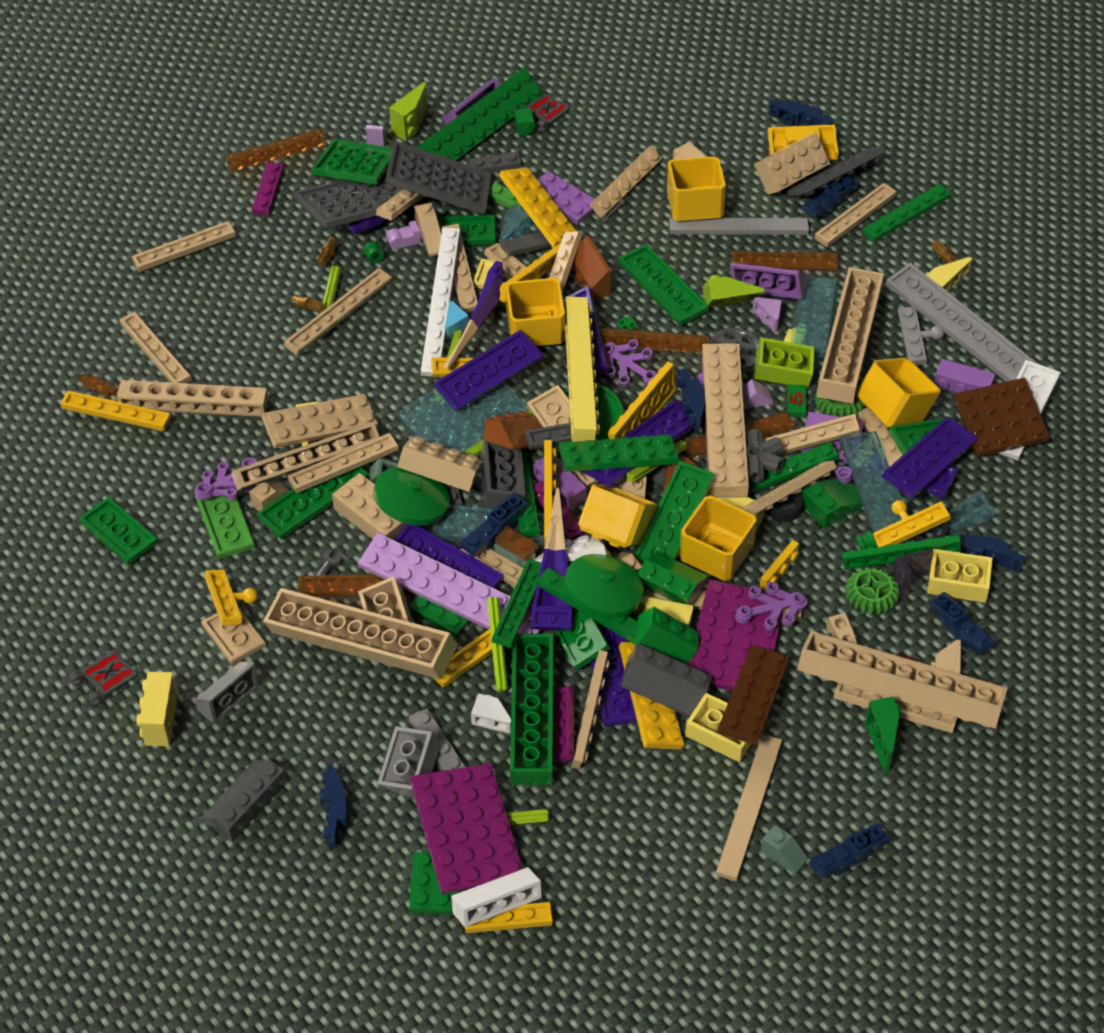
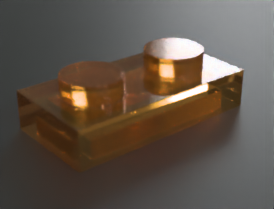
(93, 382)
(516, 543)

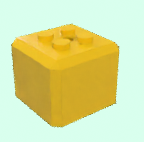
(696, 188)
(536, 310)
(897, 392)
(616, 516)
(717, 538)

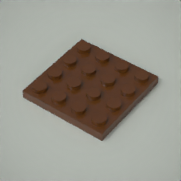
(1001, 417)

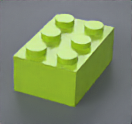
(784, 362)

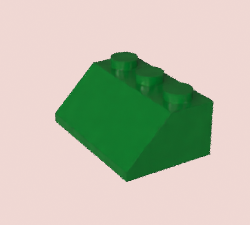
(672, 579)
(666, 635)

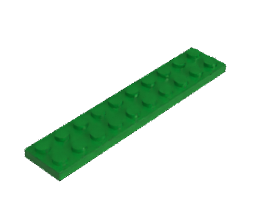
(483, 117)

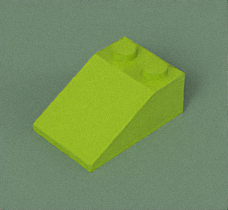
(409, 112)
(726, 291)

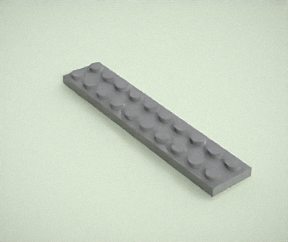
(958, 322)

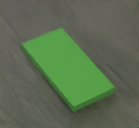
(226, 526)

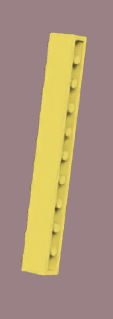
(580, 371)

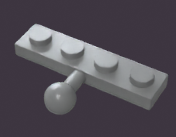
(913, 335)
(446, 757)

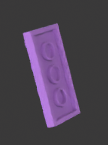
(569, 199)

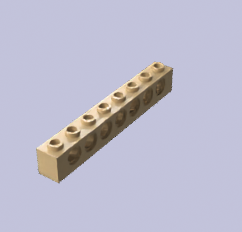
(194, 397)
(303, 456)

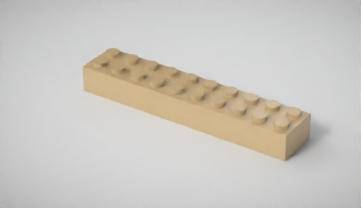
(850, 335)
(724, 420)
(361, 633)
(902, 679)

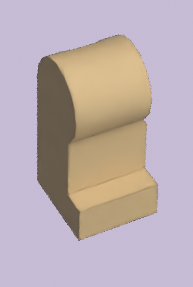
(841, 629)

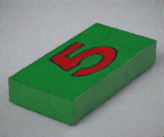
(796, 400)

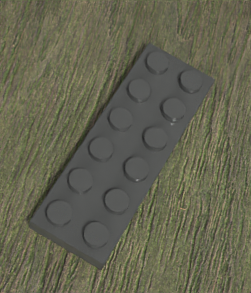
(834, 173)

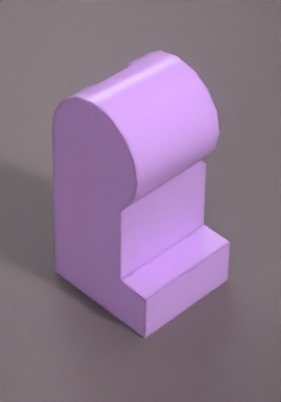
(404, 236)

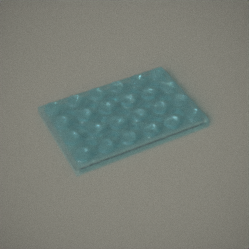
(439, 423)

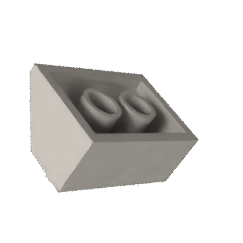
(227, 691)
(408, 755)

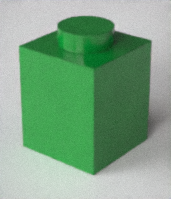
(524, 122)

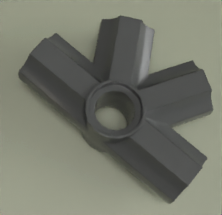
(762, 455)

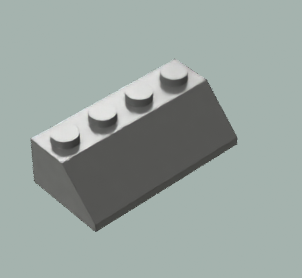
(500, 473)
(664, 680)
(245, 798)

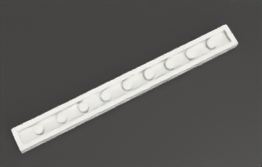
(440, 298)

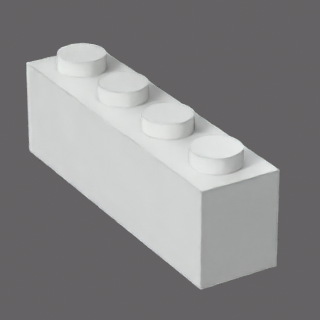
(496, 897)

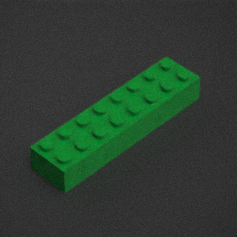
(532, 710)

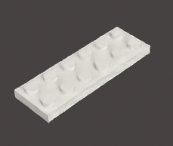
(1041, 383)

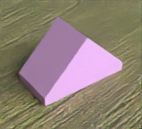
(376, 135)
(768, 311)
(755, 395)

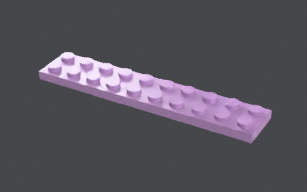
(436, 582)

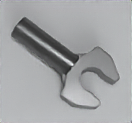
(329, 562)

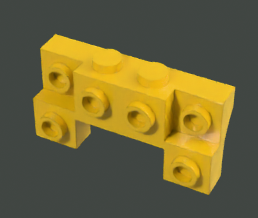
(783, 136)

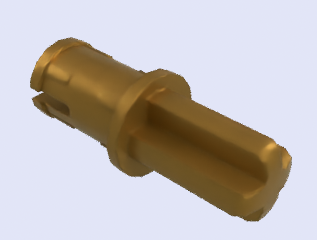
(327, 251)
(944, 253)
(308, 303)

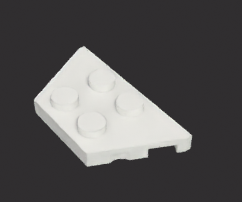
(582, 546)

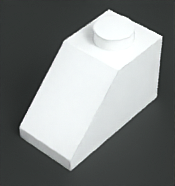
(490, 714)

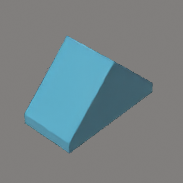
(455, 320)

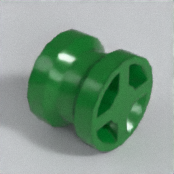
(373, 252)
(627, 323)
(865, 541)

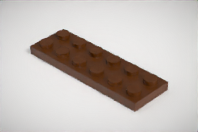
(753, 695)

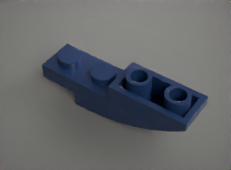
(798, 113)
(831, 199)
(693, 398)
(501, 516)
(992, 548)
(958, 623)
(334, 804)
(851, 852)

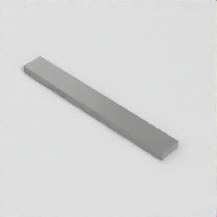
(741, 226)

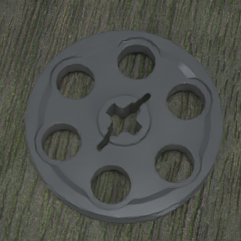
(745, 348)

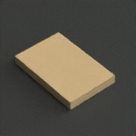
(236, 640)

